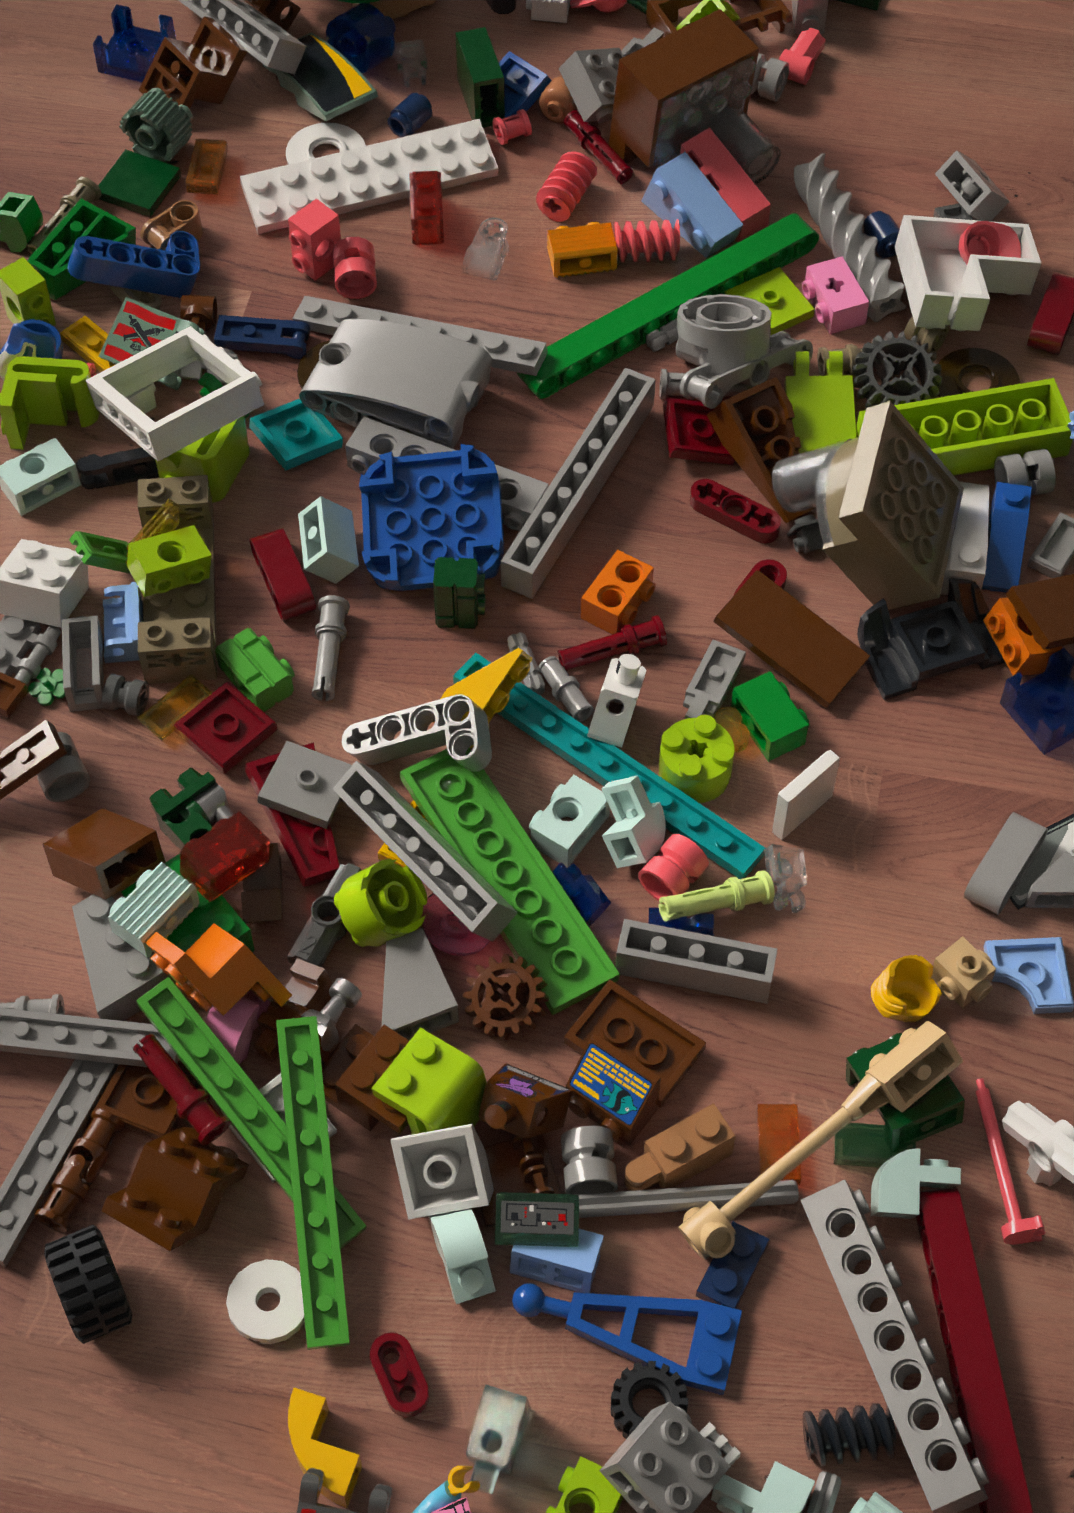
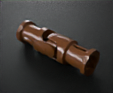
(77, 1173)

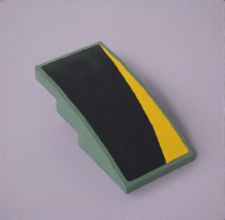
(325, 80)

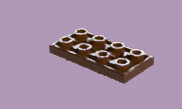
(1047, 609)
(791, 638)

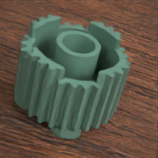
(157, 125)

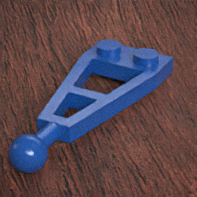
(711, 1341)

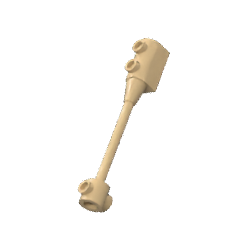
(893, 1078)

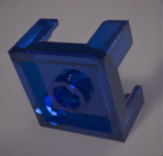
(130, 47)
(1044, 703)

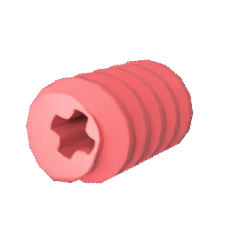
(566, 186)
(647, 241)

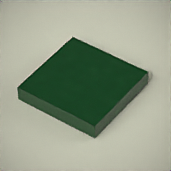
(138, 183)

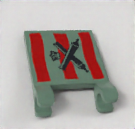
(140, 328)

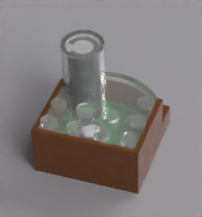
(684, 87)

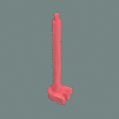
(1018, 1229)

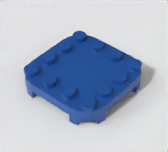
(430, 510)

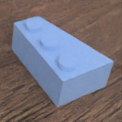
(685, 194)

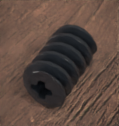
(849, 1433)

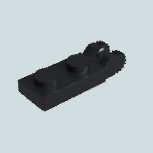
(116, 468)

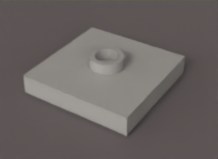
(303, 784)

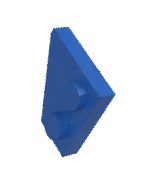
(521, 83)

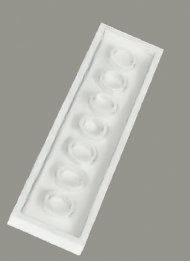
(368, 174)

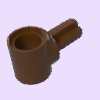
(199, 310)

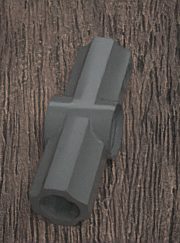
(317, 935)

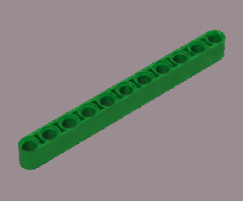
(629, 324)

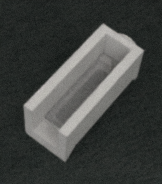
(82, 663)

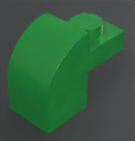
(19, 220)

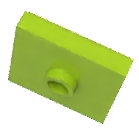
(780, 296)

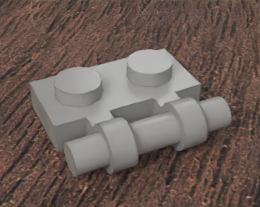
(16, 638)

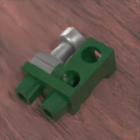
(192, 809)

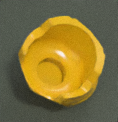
(906, 989)

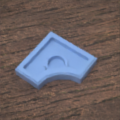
(1035, 969)

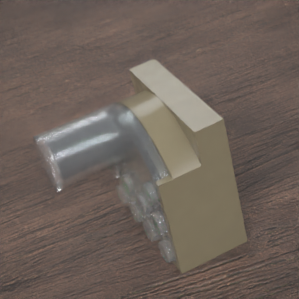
(880, 507)

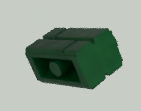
(458, 593)

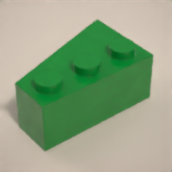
(55, 251)

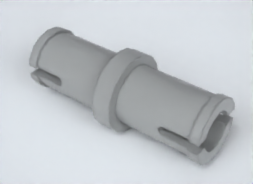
(565, 688)

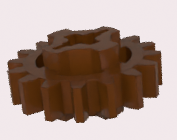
(518, 984)

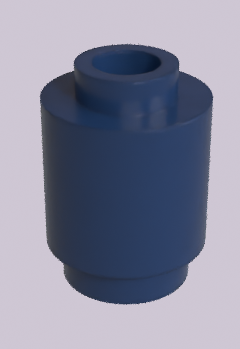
(410, 115)
(885, 229)

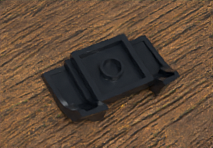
(927, 640)

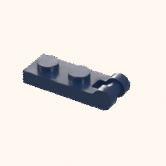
(262, 335)

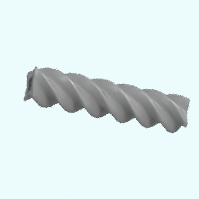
(845, 237)

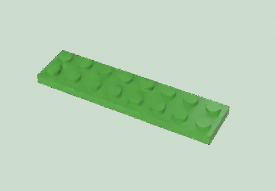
(489, 837)

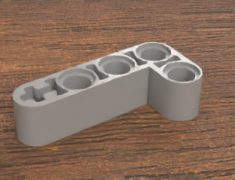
(374, 740)

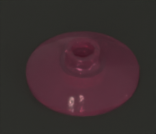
(442, 936)

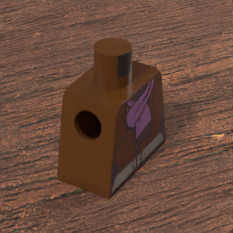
(517, 1099)

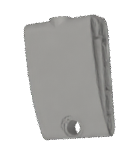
(398, 378)

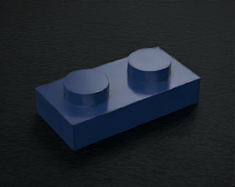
(730, 1275)

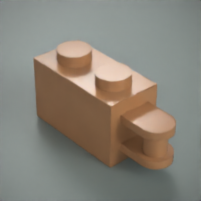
(682, 1151)

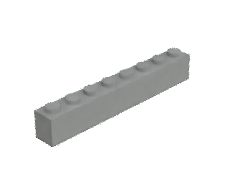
(577, 483)

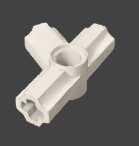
(1047, 1142)

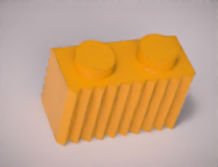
(582, 249)

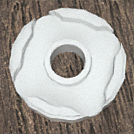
(250, 1285)

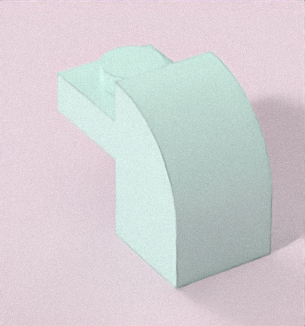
(638, 823)
(898, 1183)
(463, 1254)
(782, 1493)

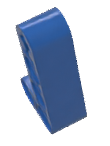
(138, 267)

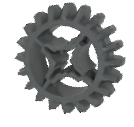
(881, 356)

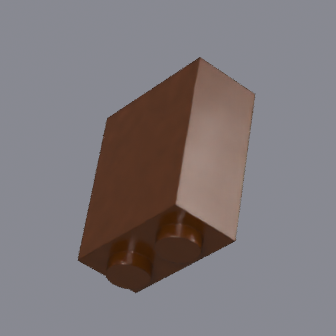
(103, 853)

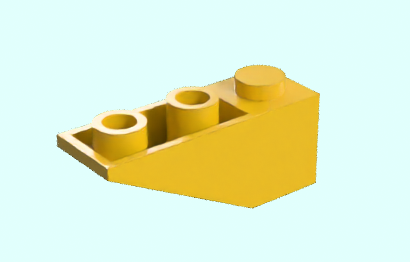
(493, 683)

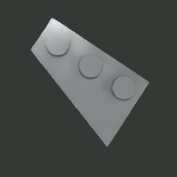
(114, 967)

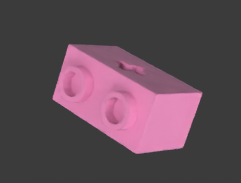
(835, 295)

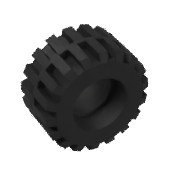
(87, 1284)

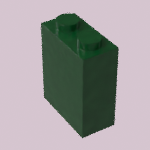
(480, 76)

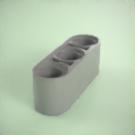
(1005, 863)

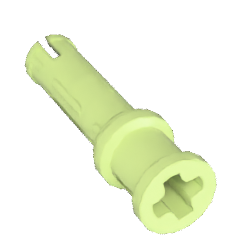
(732, 894)

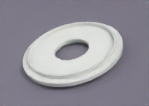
(307, 139)

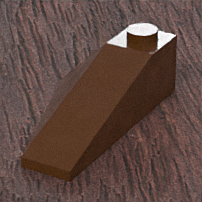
(757, 434)

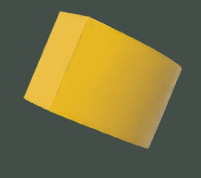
(341, 1468)

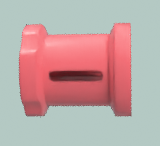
(512, 127)

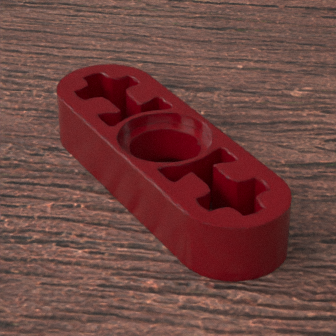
(737, 523)

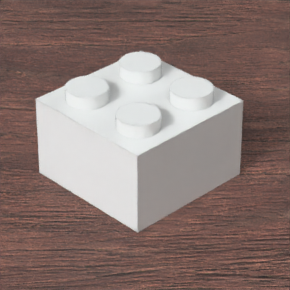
(42, 582)

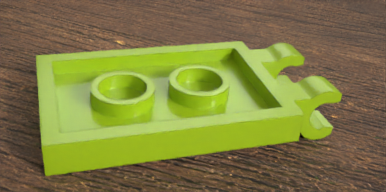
(821, 403)

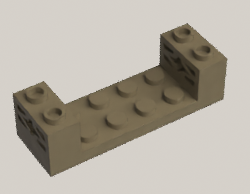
(180, 623)

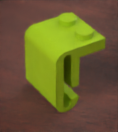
(40, 393)
(215, 455)
(433, 1084)

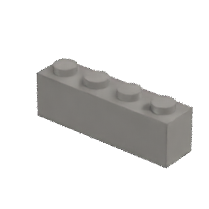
(695, 961)

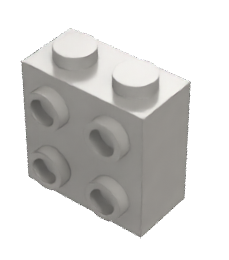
(592, 81)
(665, 1464)

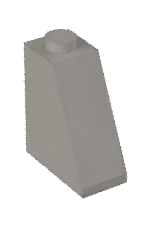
(415, 988)

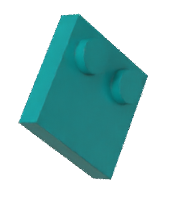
(295, 433)

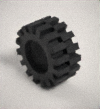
(644, 1378)

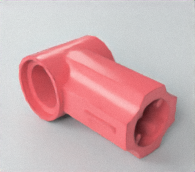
(803, 55)

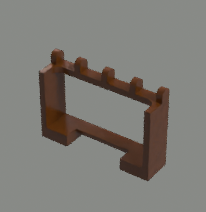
(665, 12)

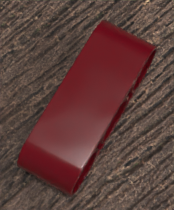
(1054, 315)
(282, 574)

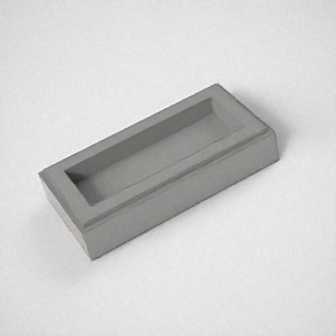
(1055, 549)

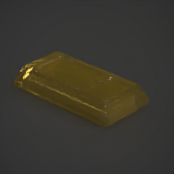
(174, 706)

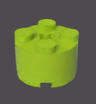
(697, 757)
(381, 903)

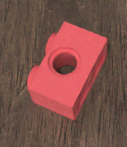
(313, 237)

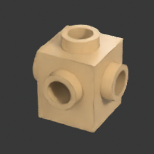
(963, 973)

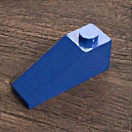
(1006, 536)

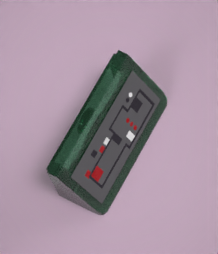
(537, 1219)

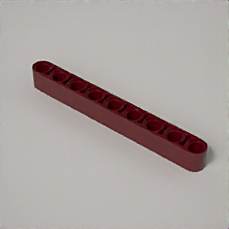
(971, 1349)

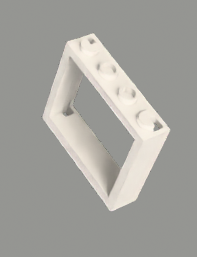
(190, 422)

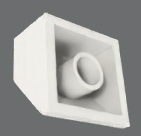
(442, 1171)

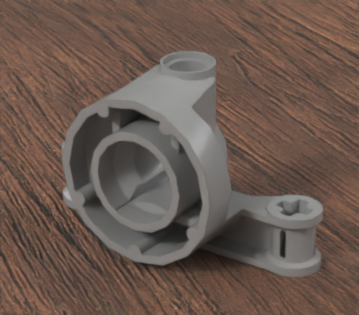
(730, 345)

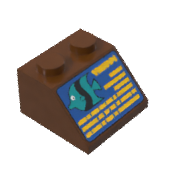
(613, 1090)

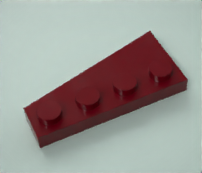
(306, 844)

